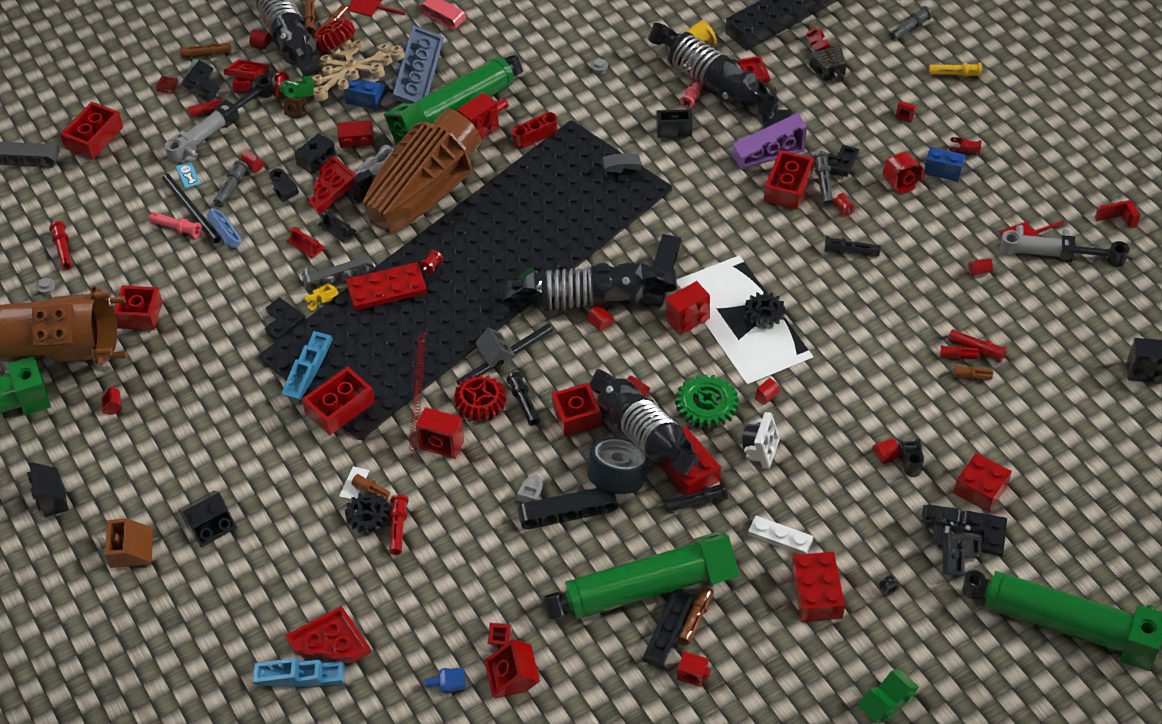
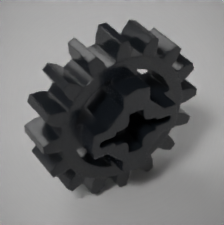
(764, 309)
(367, 512)

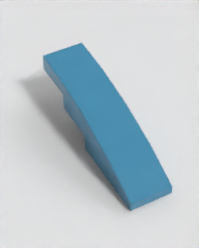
(307, 365)
(299, 674)

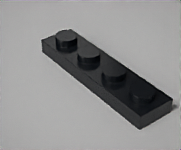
(668, 628)

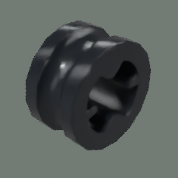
(888, 585)

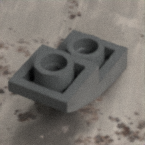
(617, 162)

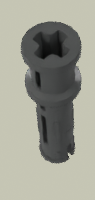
(915, 20)
(822, 171)
(233, 178)

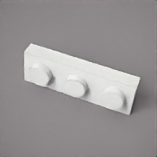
(780, 535)

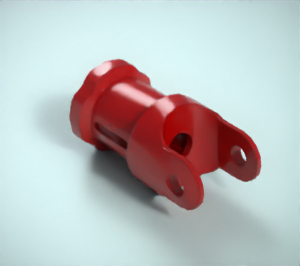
(279, 77)
(966, 146)

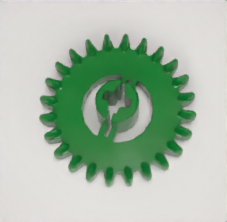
(708, 408)

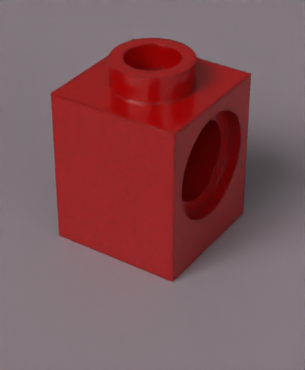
(693, 669)

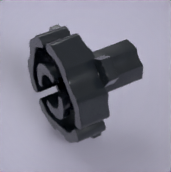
(944, 521)

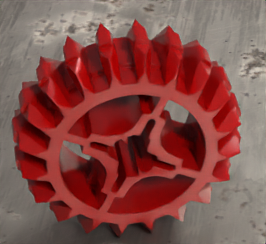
(333, 34)
(478, 394)

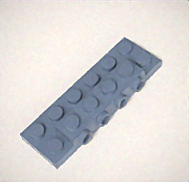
(417, 66)

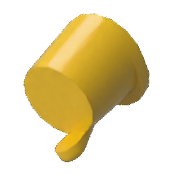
(704, 32)

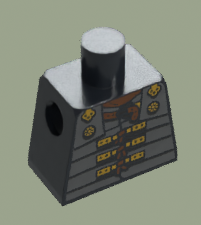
(829, 63)

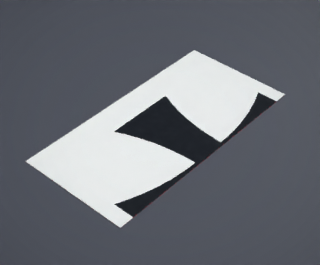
(752, 349)

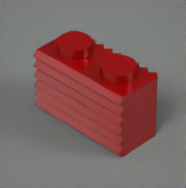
(355, 133)

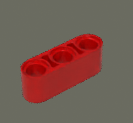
(534, 130)

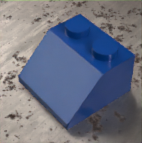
(365, 93)
(944, 164)

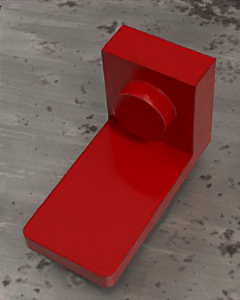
(1123, 208)

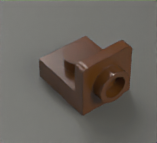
(293, 106)

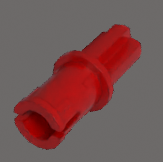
(203, 108)
(959, 352)

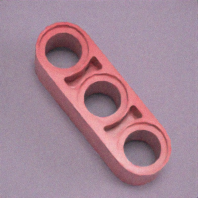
(443, 13)

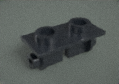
(336, 226)

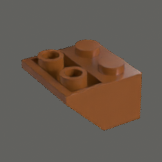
(128, 543)

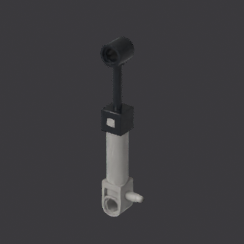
(224, 114)

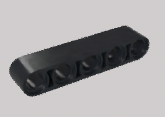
(665, 257)
(566, 508)

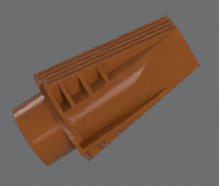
(421, 170)

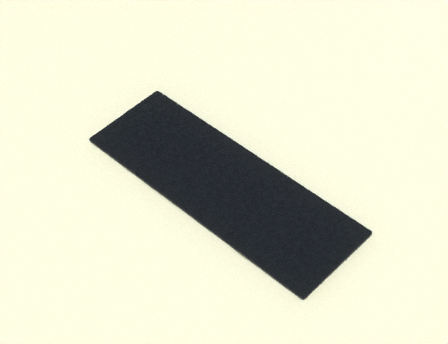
(536, 213)

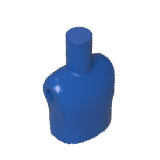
(448, 680)

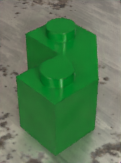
(889, 697)

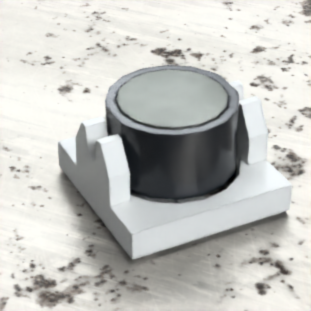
(761, 440)

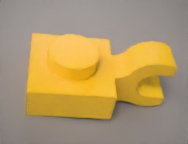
(323, 294)

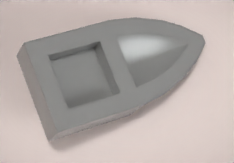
(530, 489)

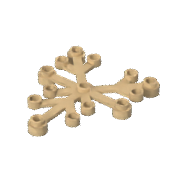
(352, 66)

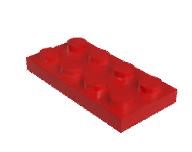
(386, 286)

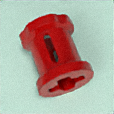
(843, 204)
(431, 262)

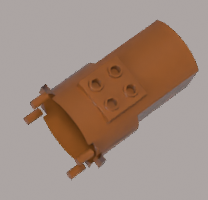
(61, 329)

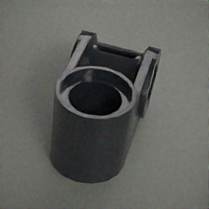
(282, 184)
(911, 457)

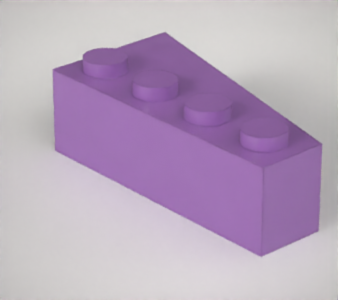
(765, 145)

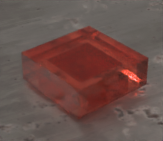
(166, 84)

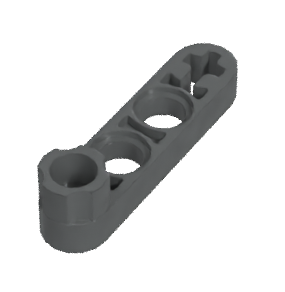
(311, 277)

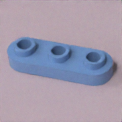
(224, 228)

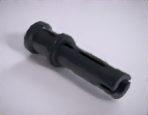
(843, 246)
(520, 391)
(706, 495)

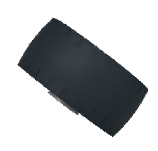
(617, 466)

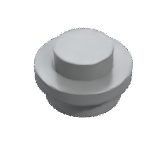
(599, 66)
(45, 286)

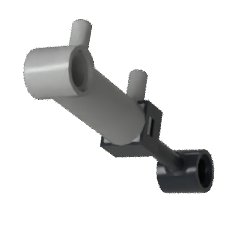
(1064, 248)

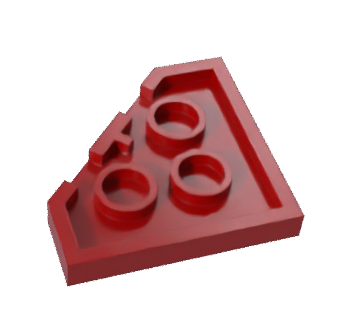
(332, 183)
(329, 638)

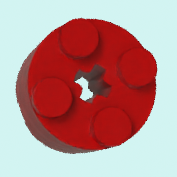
(902, 172)

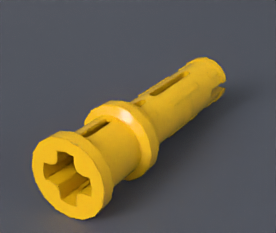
(963, 70)

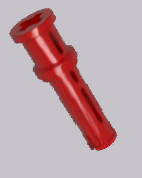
(60, 239)
(986, 348)
(398, 516)

